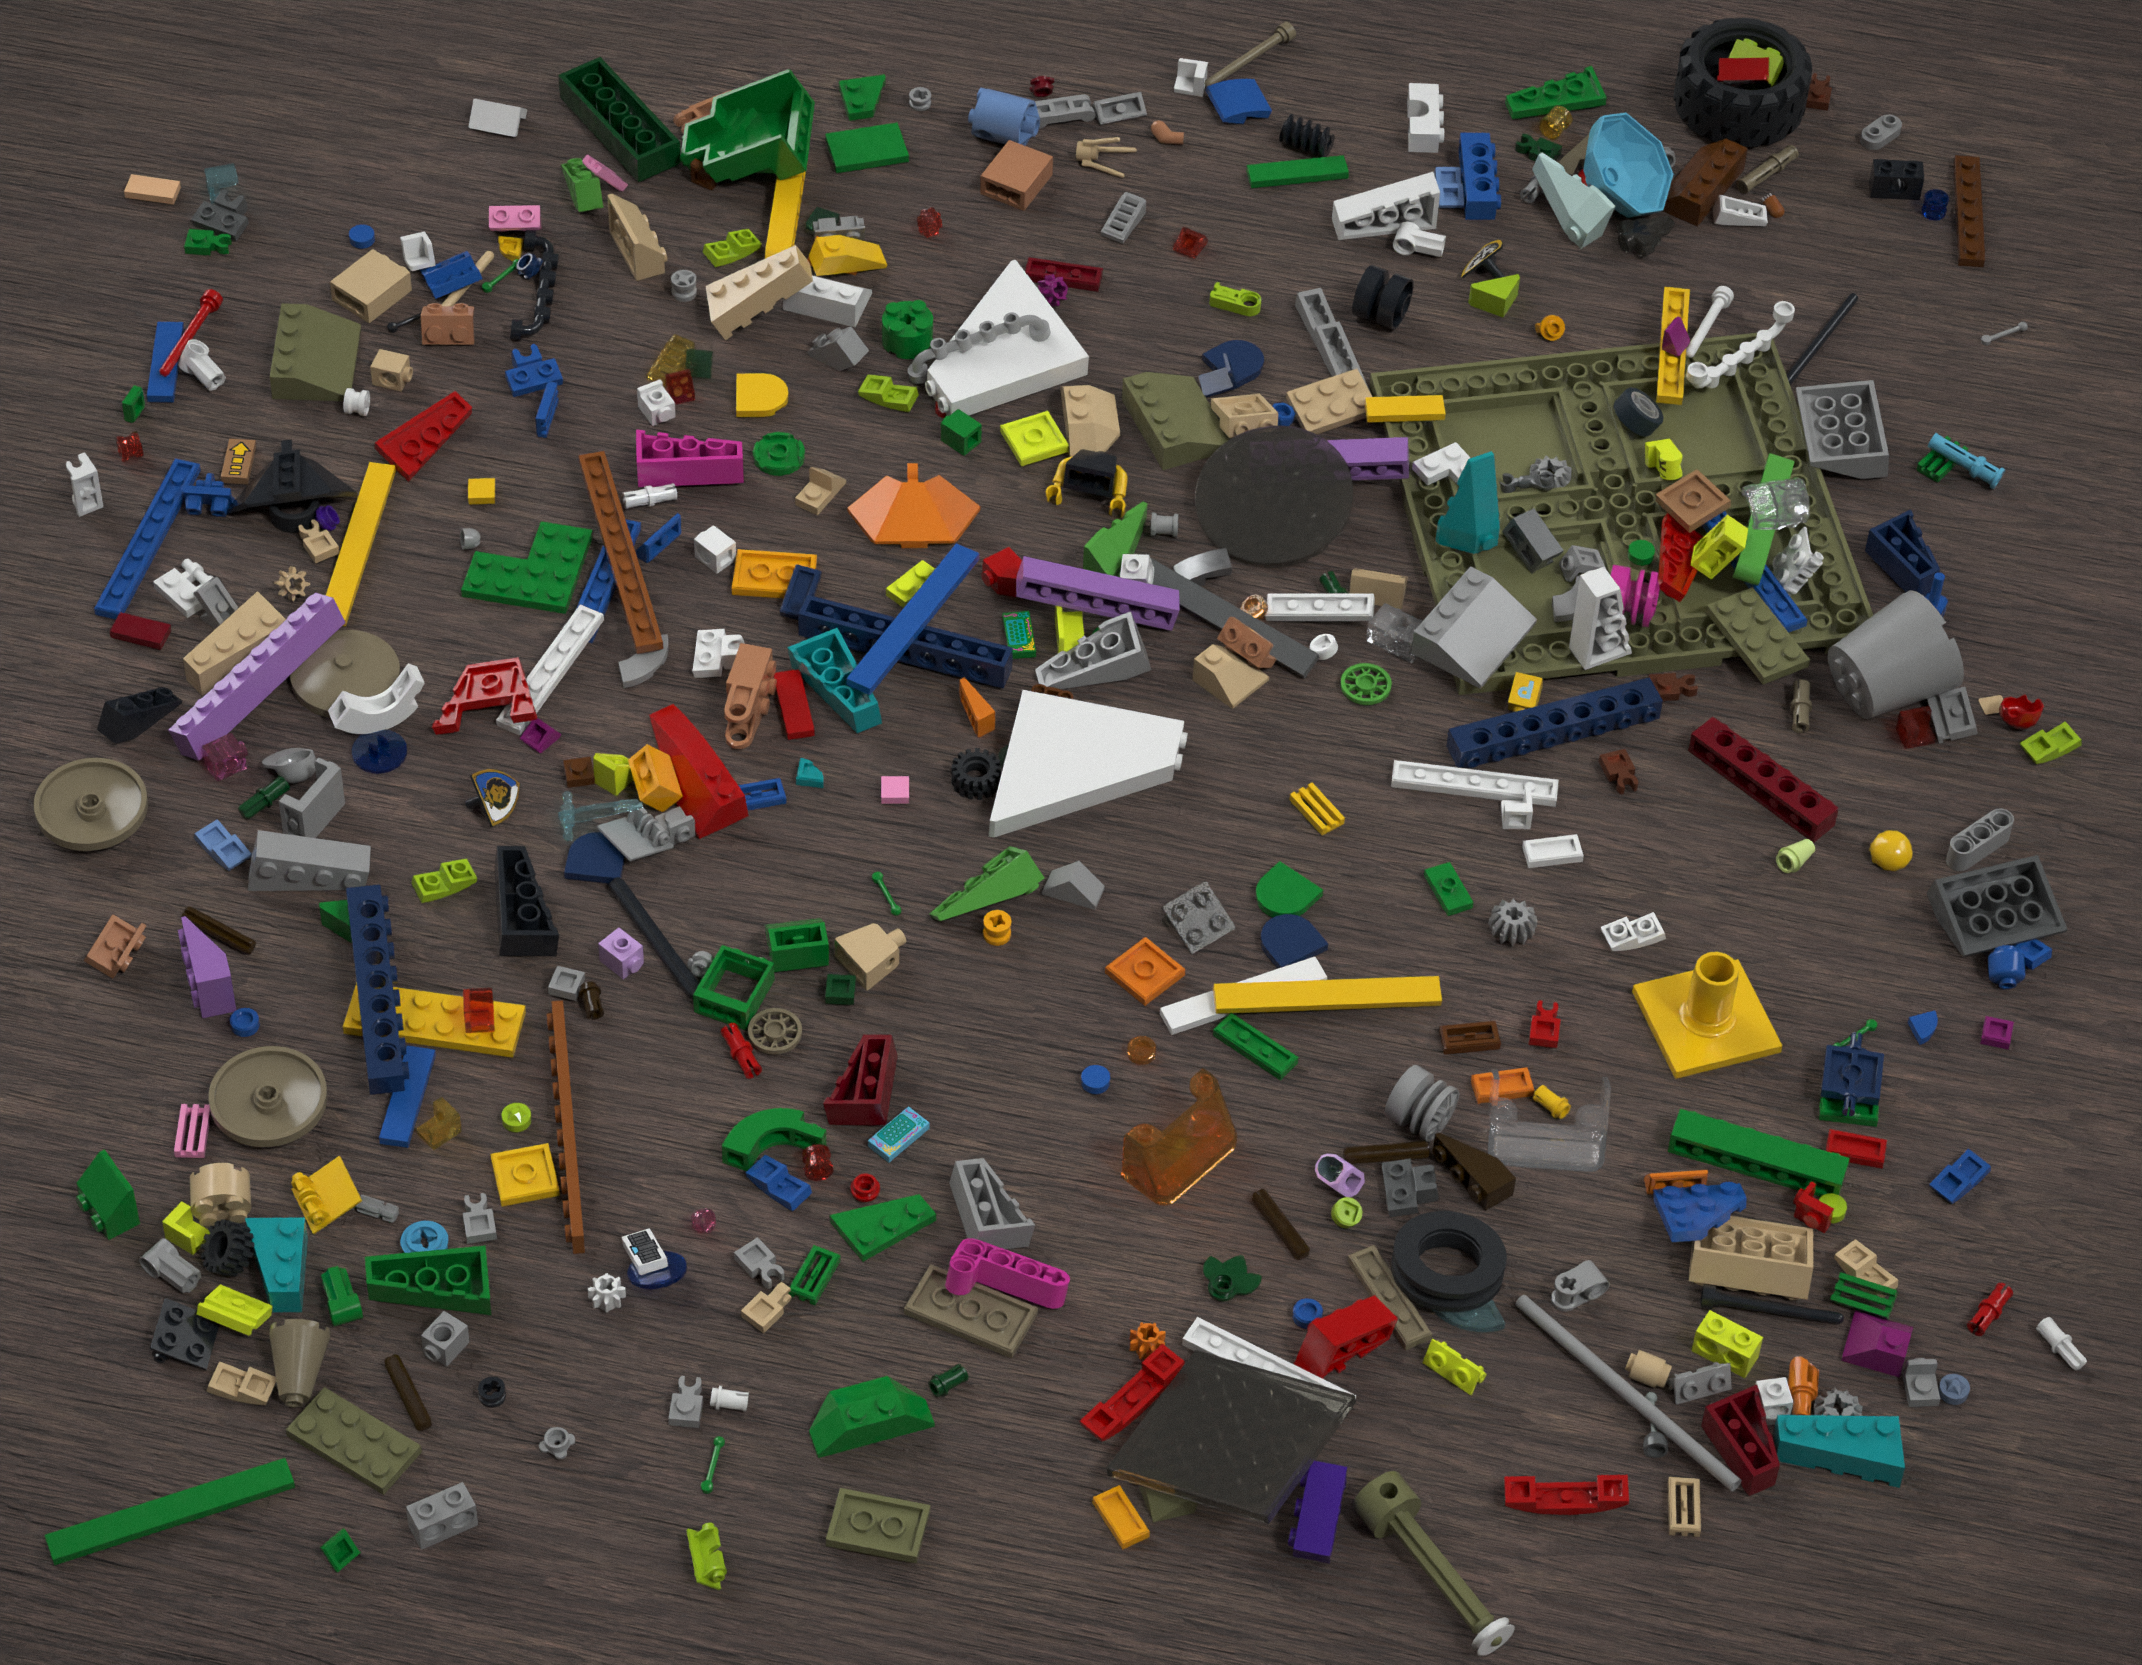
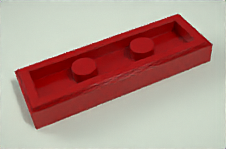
(794, 705)

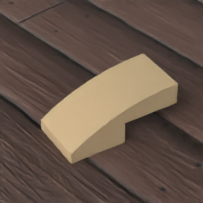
(1862, 1263)
(241, 1386)

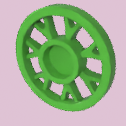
(1366, 684)

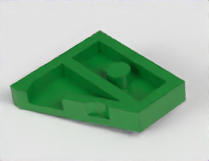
(861, 95)

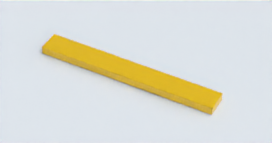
(360, 536)
(1327, 994)

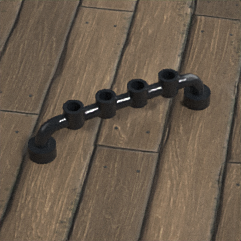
(544, 294)

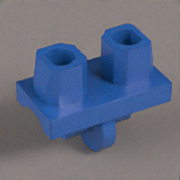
(207, 492)

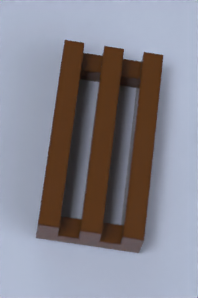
(1470, 1041)

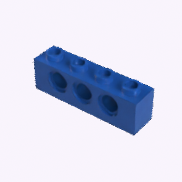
(1478, 176)

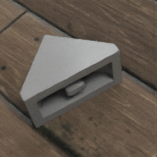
(1074, 885)

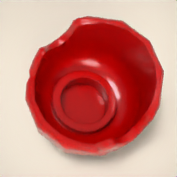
(2020, 712)

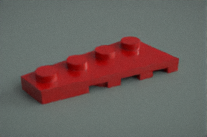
(422, 436)
(1675, 558)

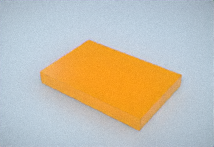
(766, 572)

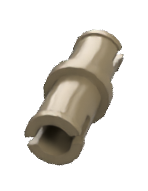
(1801, 706)

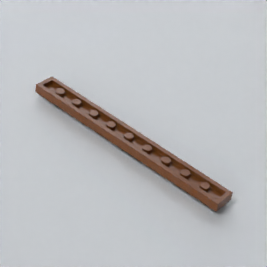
(620, 552)
(566, 1135)

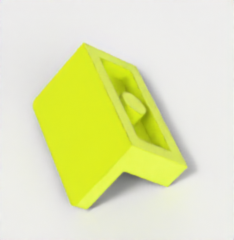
(1068, 628)

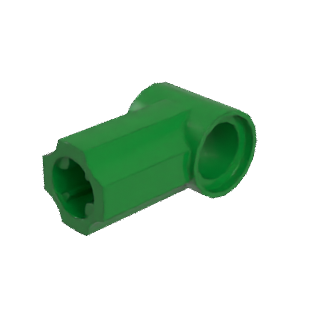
(342, 1301)

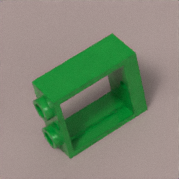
(727, 1009)

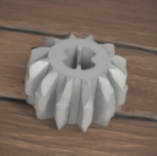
(1513, 922)

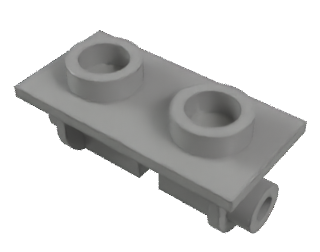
(850, 227)
(1701, 1383)

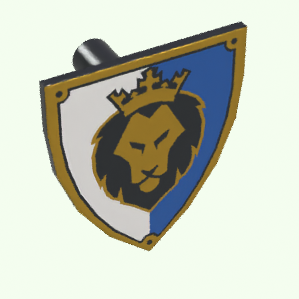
(495, 793)

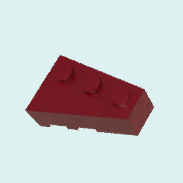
(866, 1086)
(1743, 1439)

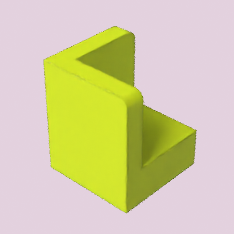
(182, 1230)

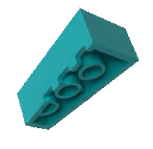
(825, 667)
(1843, 1444)

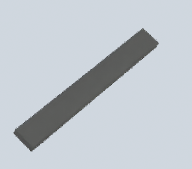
(1217, 611)

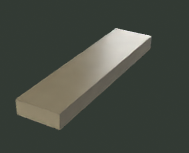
(1379, 1281)

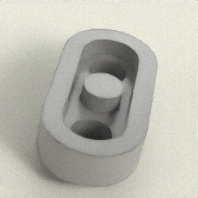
(1881, 132)

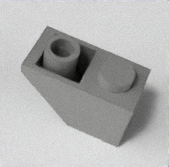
(838, 349)

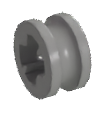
(920, 99)

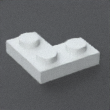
(1442, 463)

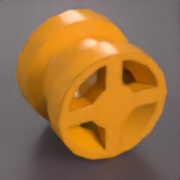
(997, 935)

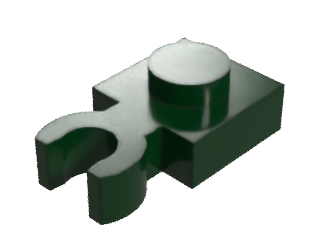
(1534, 147)

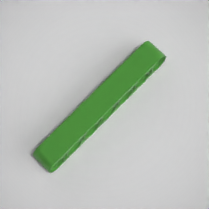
(1754, 556)

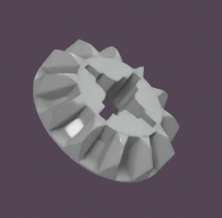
(1562, 471)
(1825, 1402)

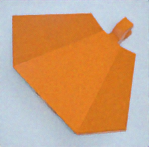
(913, 511)

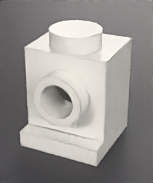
(655, 403)

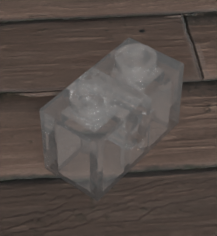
(1393, 631)

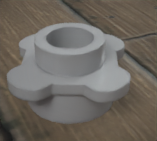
(555, 1435)

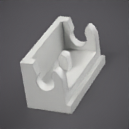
(85, 486)

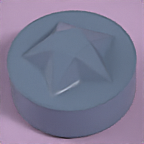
(1954, 1389)

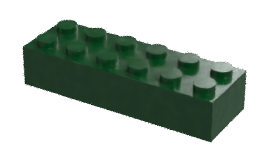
(619, 119)

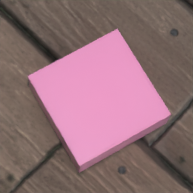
(894, 789)

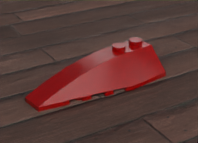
(704, 781)

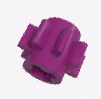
(1053, 289)

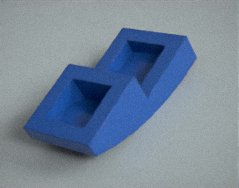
(1960, 1177)
(777, 1183)

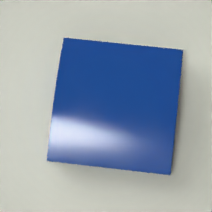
(1238, 99)
(451, 274)

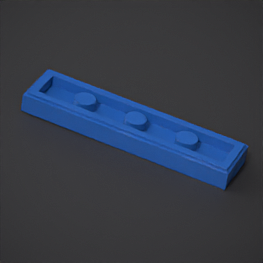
(160, 387)
(406, 1104)

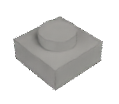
(566, 983)

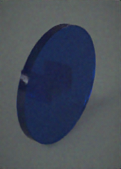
(379, 751)
(660, 1278)

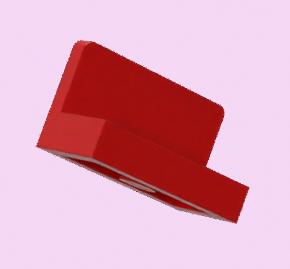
(1744, 70)

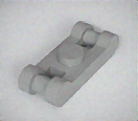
(1065, 109)

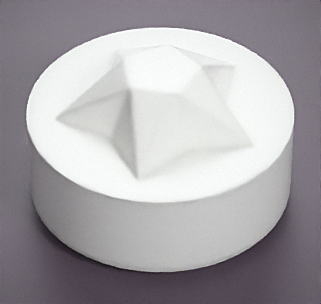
(1324, 645)

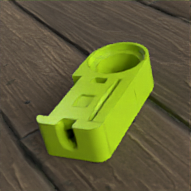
(1233, 300)

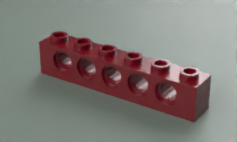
(1763, 779)

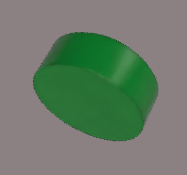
(1641, 552)

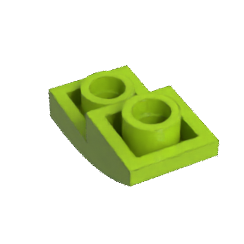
(735, 247)
(450, 879)

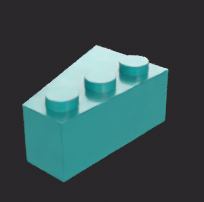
(281, 1259)

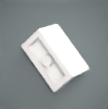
(496, 117)

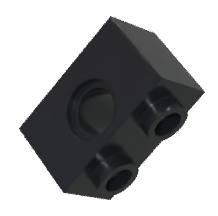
(1896, 179)

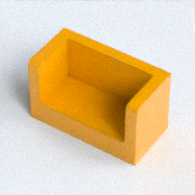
(655, 778)

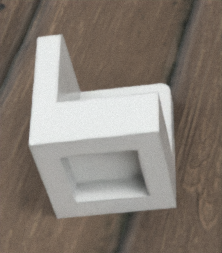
(1191, 77)
(417, 251)
(1517, 813)

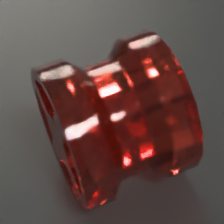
(129, 446)
(817, 1162)

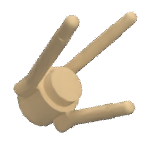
(1088, 151)

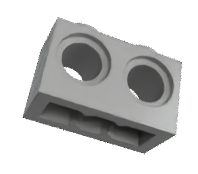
(442, 1515)

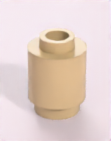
(1648, 1369)

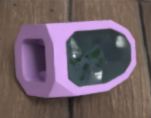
(1339, 1174)

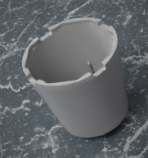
(1896, 658)

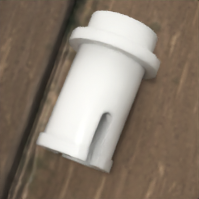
(729, 1399)

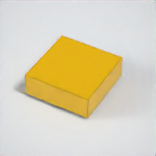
(481, 491)

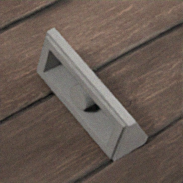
(1119, 108)

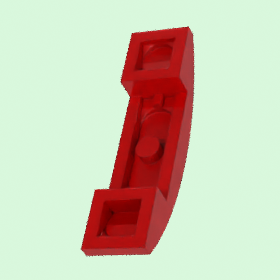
(1135, 1396)
(1566, 1497)

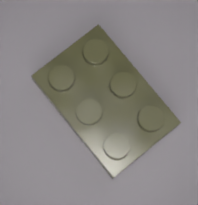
(878, 1525)

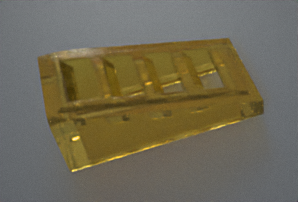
(675, 347)

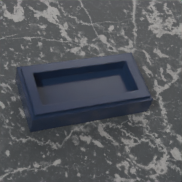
(802, 583)

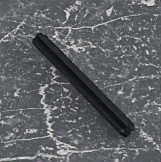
(654, 936)

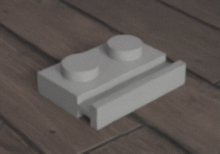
(1952, 715)

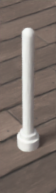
(1721, 299)

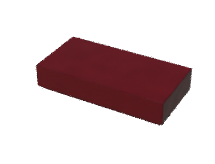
(140, 631)

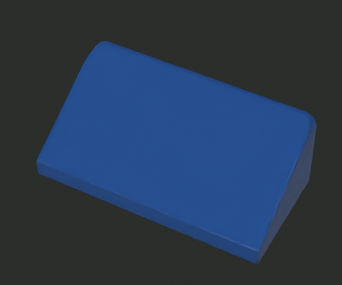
(660, 539)

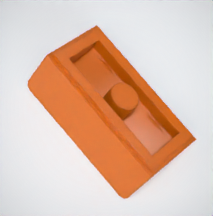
(1676, 1179)

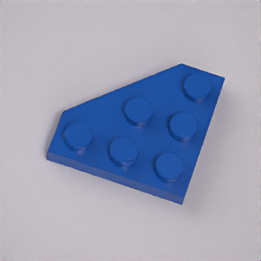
(1696, 1209)

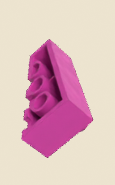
(687, 460)

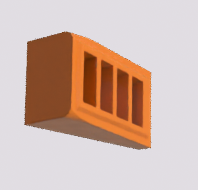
(977, 709)

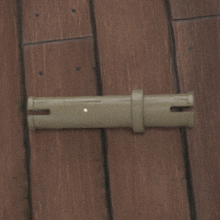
(1774, 164)

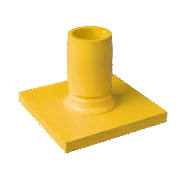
(1707, 1016)

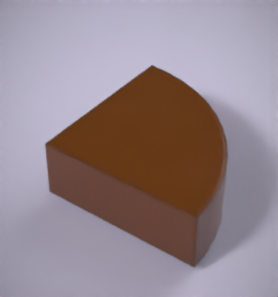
(700, 177)

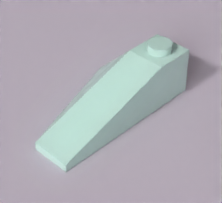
(1579, 208)

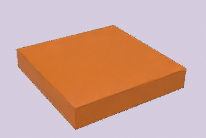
(1145, 971)

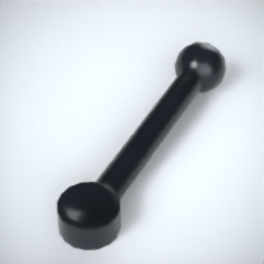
(393, 327)

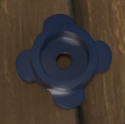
(529, 265)

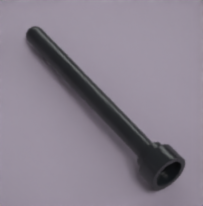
(1713, 1297)

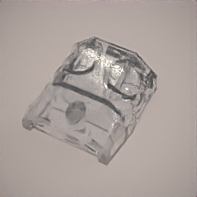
(1777, 503)

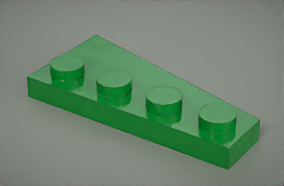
(1572, 93)

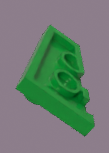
(883, 1224)

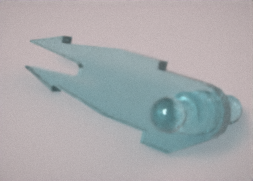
(570, 814)

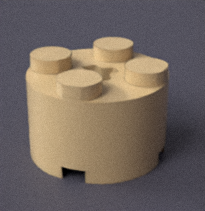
(220, 1194)

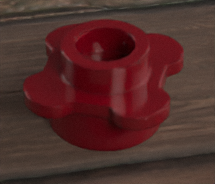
(1042, 86)

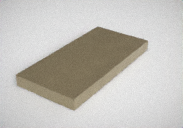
(979, 1316)

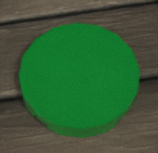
(778, 454)

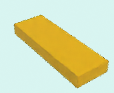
(1405, 408)

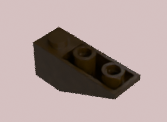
(1480, 1173)

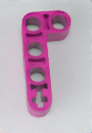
(1007, 1272)

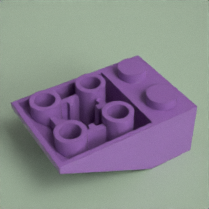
(207, 973)

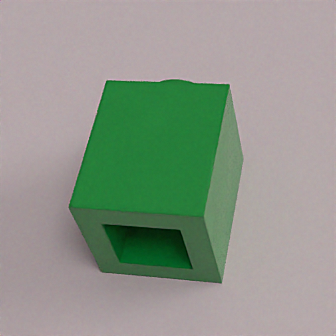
(961, 432)

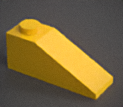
(844, 255)

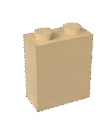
(371, 285)

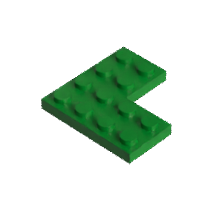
(542, 580)

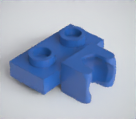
(531, 372)

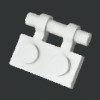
(179, 589)

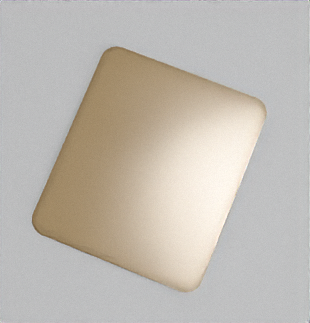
(1991, 704)

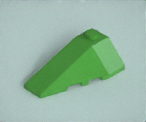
(1107, 546)
(1003, 878)

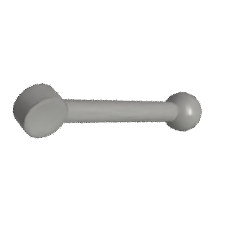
(1986, 339)

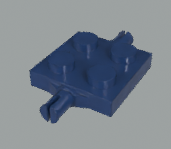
(1852, 1074)

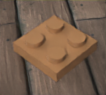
(1693, 500)

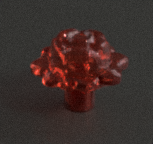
(929, 222)

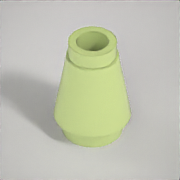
(1794, 856)

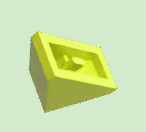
(612, 772)

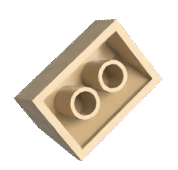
(635, 239)

